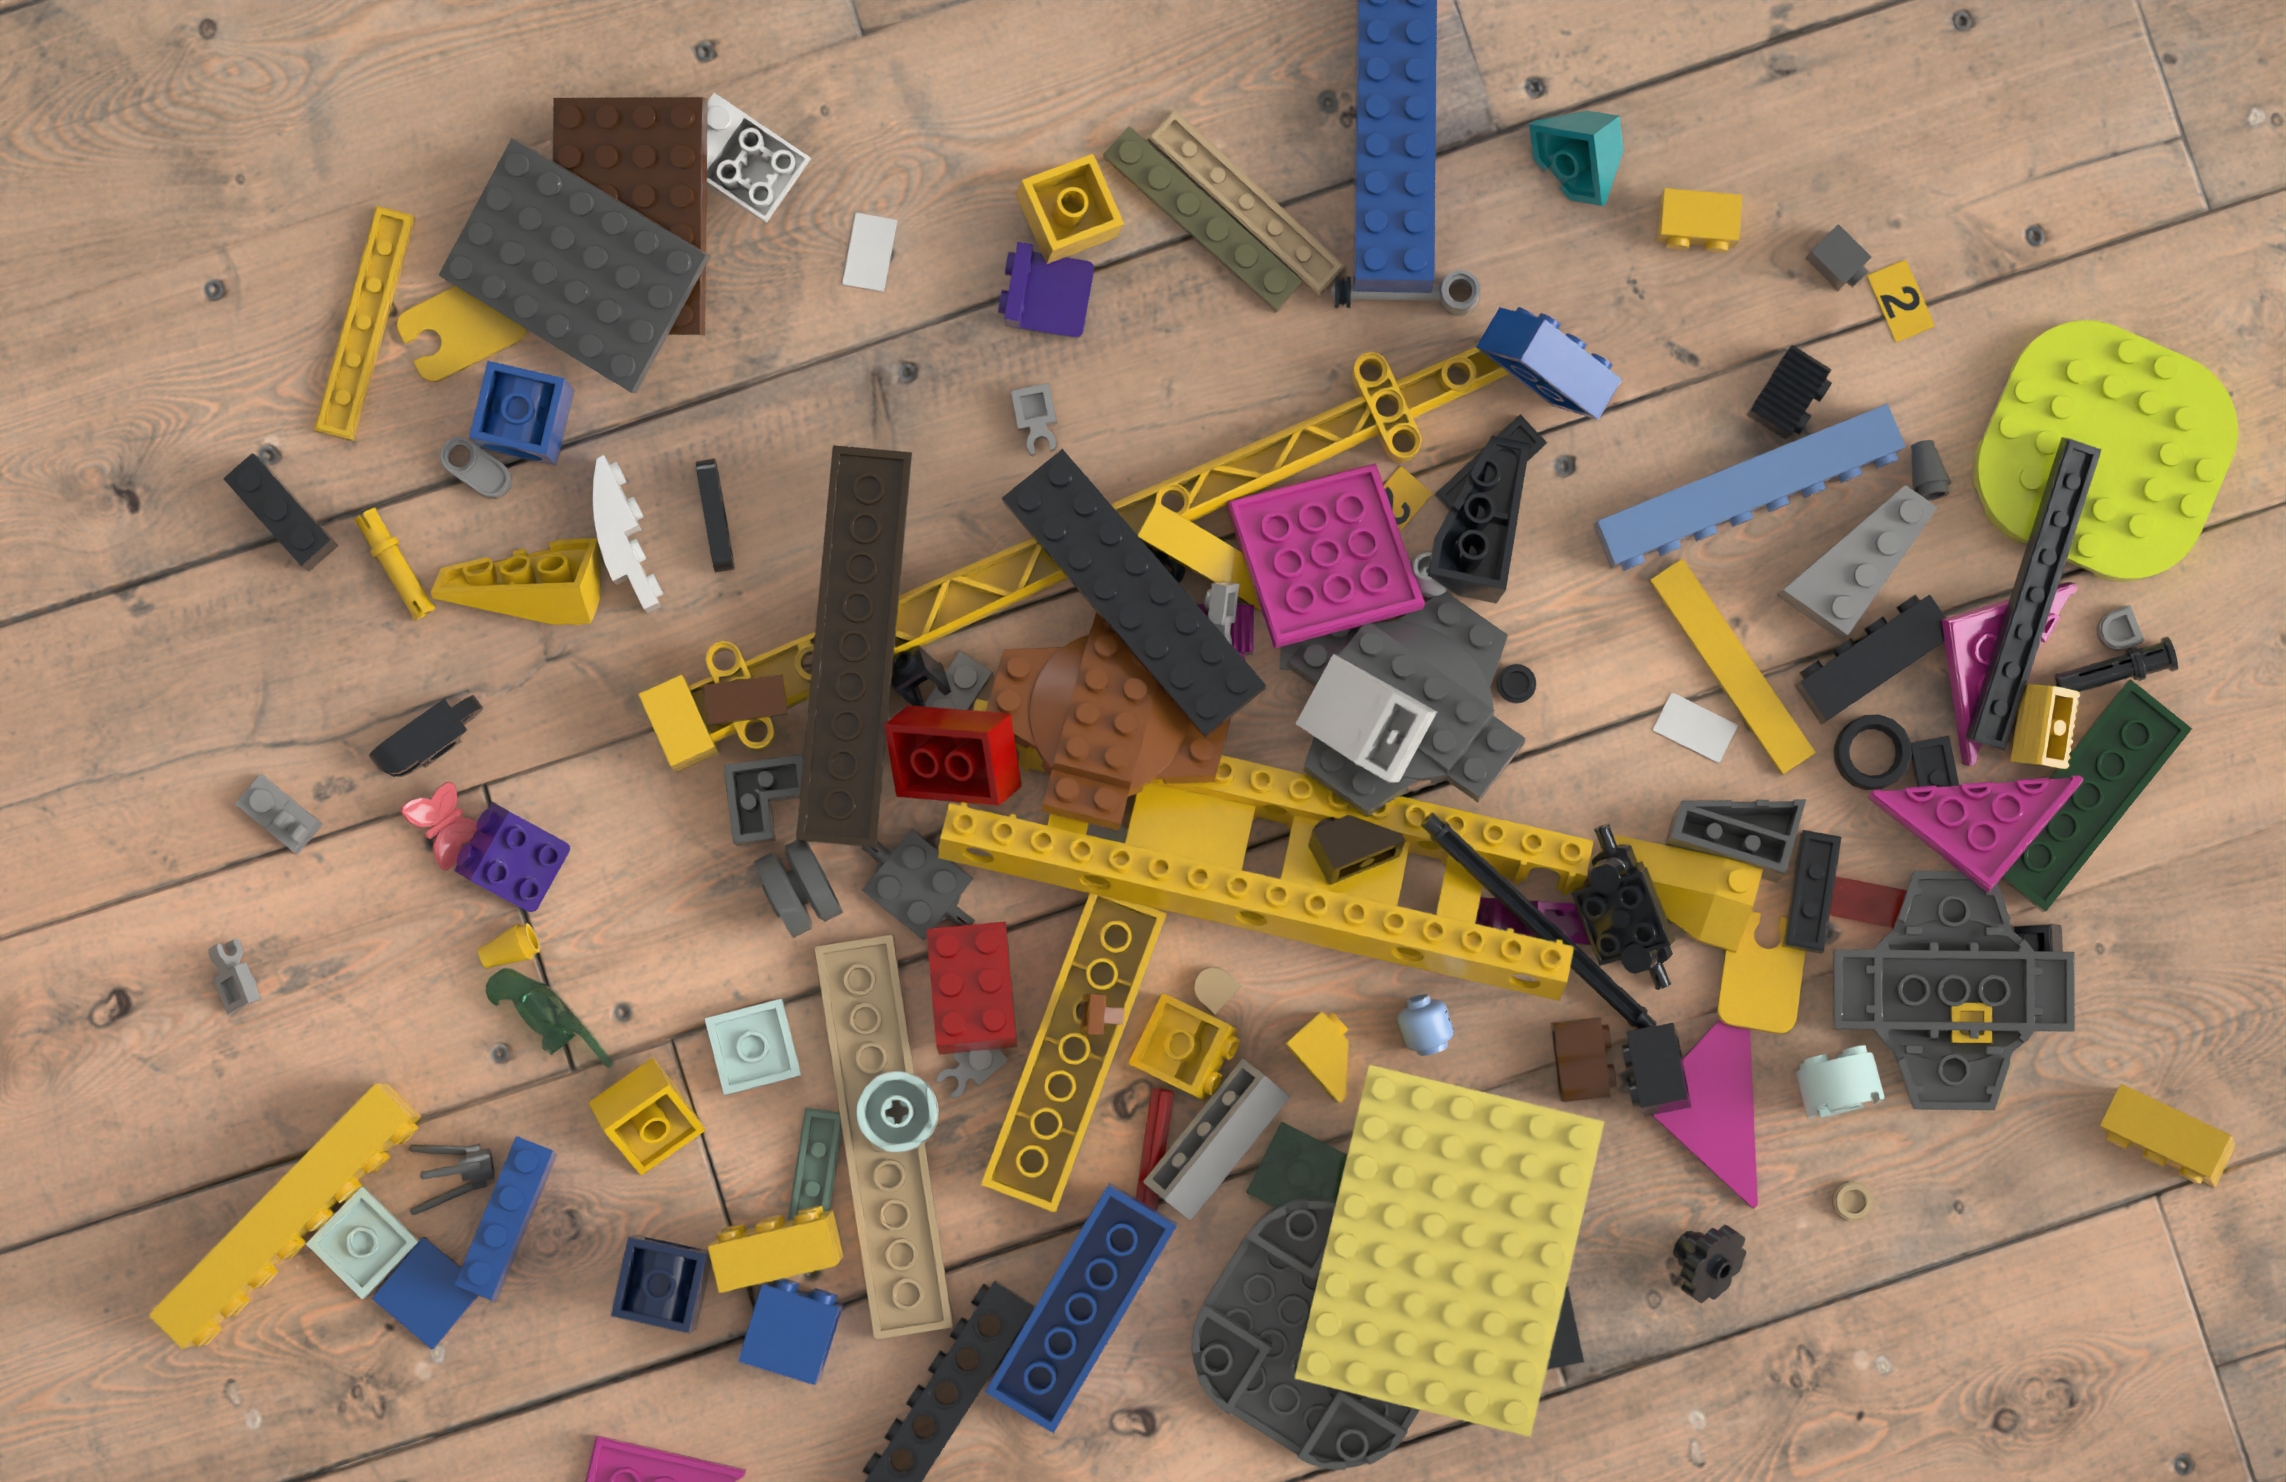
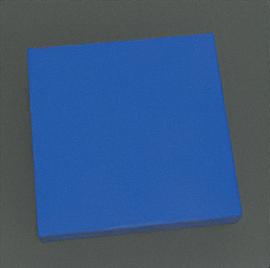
(425, 1294)

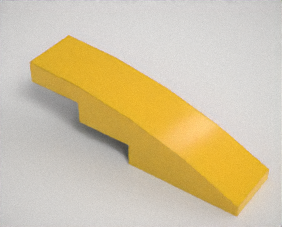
(1197, 551)

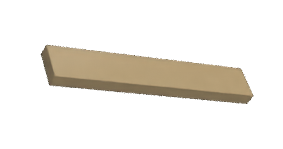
(1246, 202)

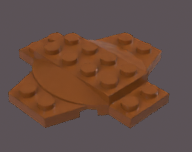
(1099, 725)

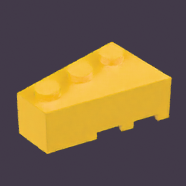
(2167, 1136)

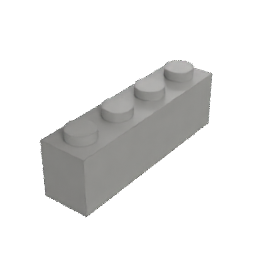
(1216, 1139)

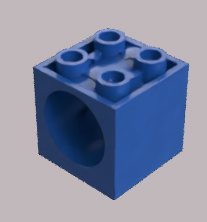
(521, 413)
(791, 1330)

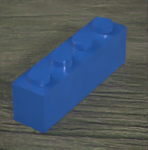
(505, 1219)

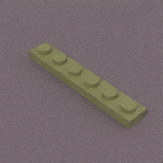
(1202, 219)

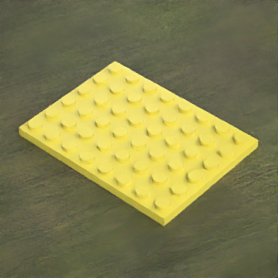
(1449, 1250)

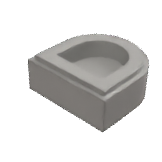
(2119, 629)

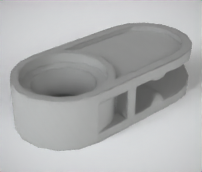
(481, 472)

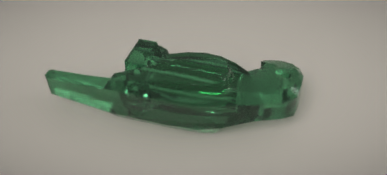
(542, 1011)

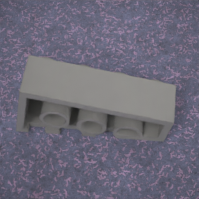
(1854, 570)

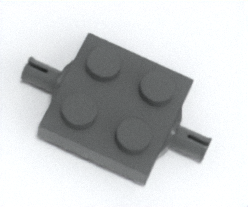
(918, 884)

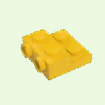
(1185, 1047)

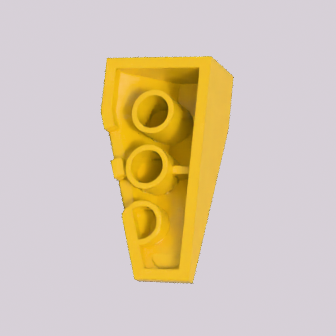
(540, 586)
(1700, 890)

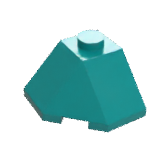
(1580, 151)

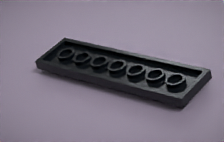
(1134, 593)

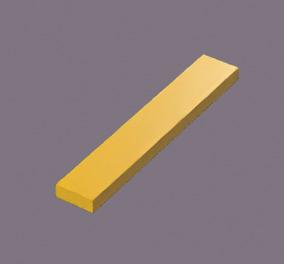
(364, 323)
(1732, 666)

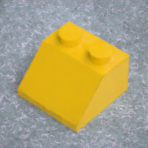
(1323, 1052)
(646, 1116)

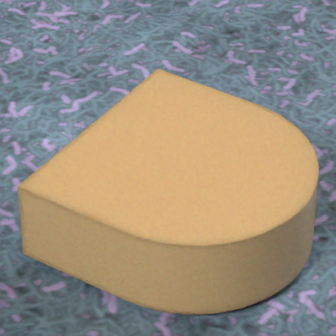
(1214, 988)

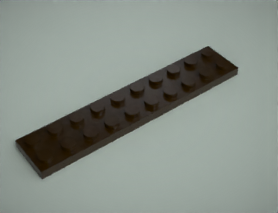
(854, 646)

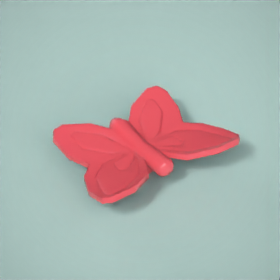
(445, 821)

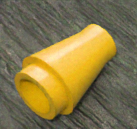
(512, 946)

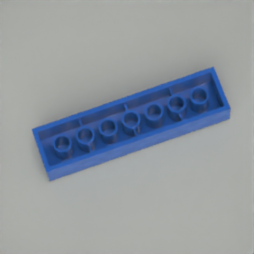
(1395, 146)

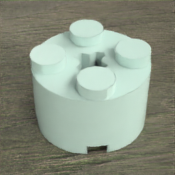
(1839, 1083)
(884, 1130)

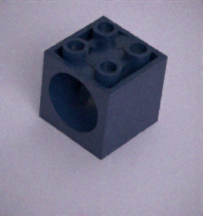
(662, 1283)

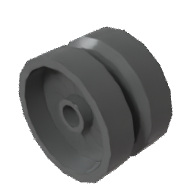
(795, 888)

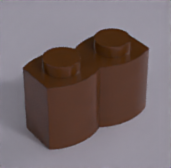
(1582, 1059)

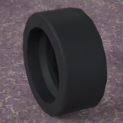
(1902, 749)

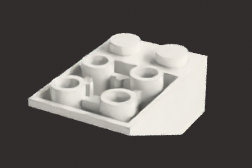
(748, 160)
(1365, 719)

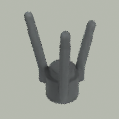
(475, 1166)

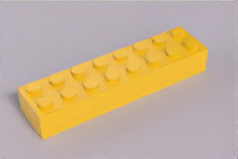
(1069, 1067)
(285, 1216)

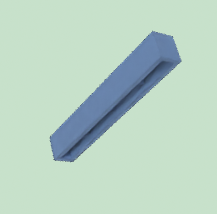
(1749, 487)

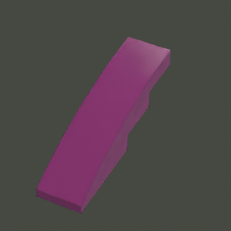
(1563, 915)

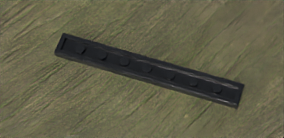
(2033, 593)

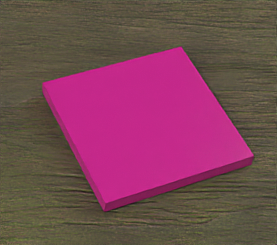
(1325, 555)

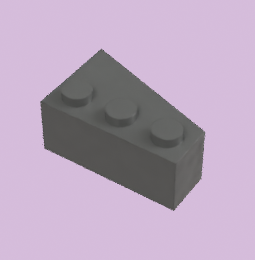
(1745, 832)

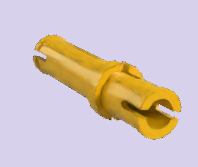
(394, 563)

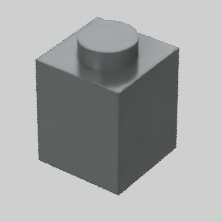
(1839, 258)

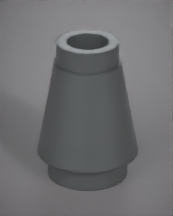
(1928, 471)

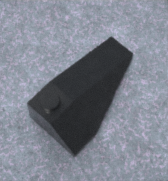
(1478, 534)

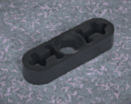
(715, 515)

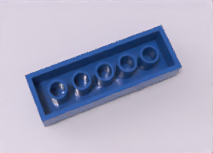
(1081, 1307)

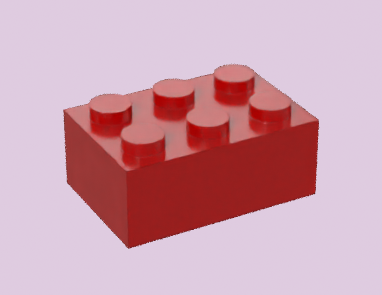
(953, 755)
(971, 988)

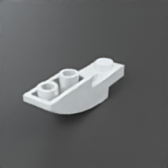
(616, 521)

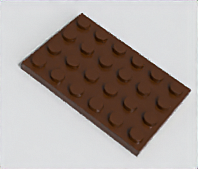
(648, 158)

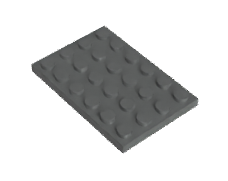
(574, 265)

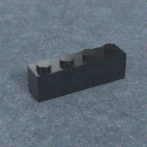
(1874, 659)

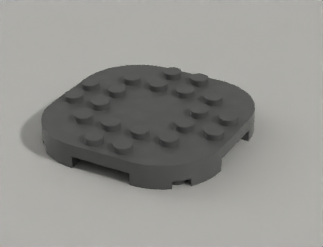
(1252, 1342)

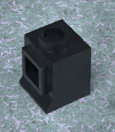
(914, 668)

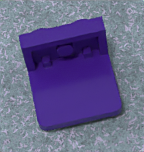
(1044, 295)
(512, 857)

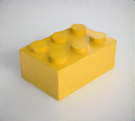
(775, 1249)

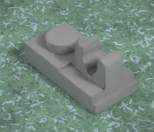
(279, 814)

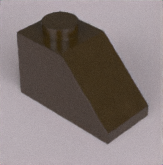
(1352, 846)

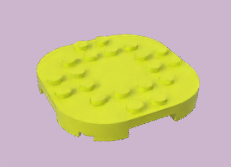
(2161, 434)

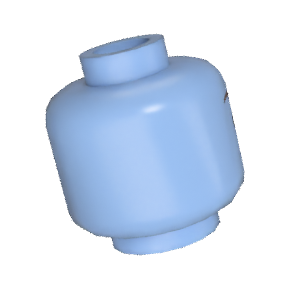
(1425, 1025)

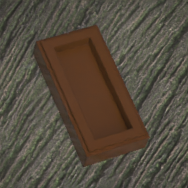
(745, 699)

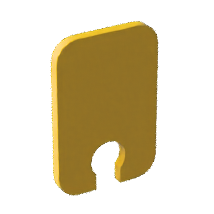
(466, 328)
(1761, 984)

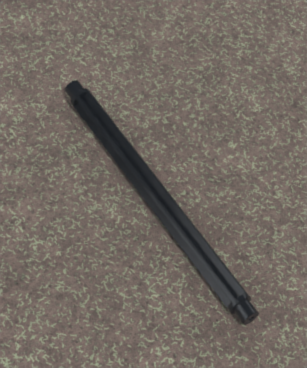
(1535, 920)

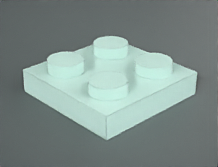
(753, 1046)
(363, 1242)

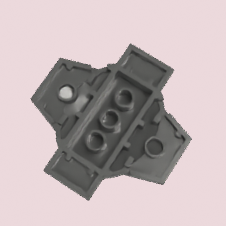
(1443, 661)
(1944, 952)

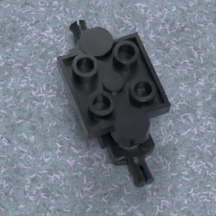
(1624, 911)

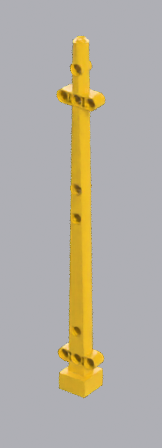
(1026, 569)

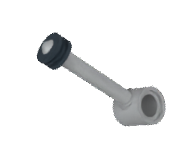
(1343, 293)

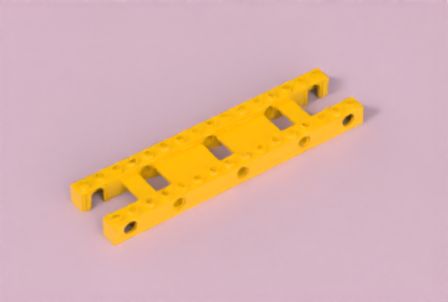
(1190, 852)

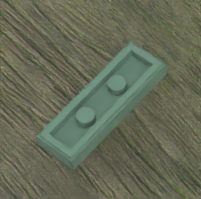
(816, 1161)

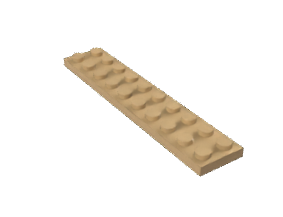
(888, 1188)

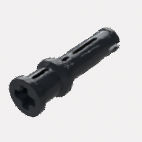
(2134, 664)

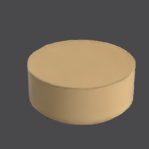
(1852, 1201)

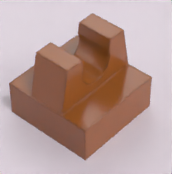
(1096, 1014)

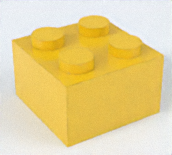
(1069, 208)

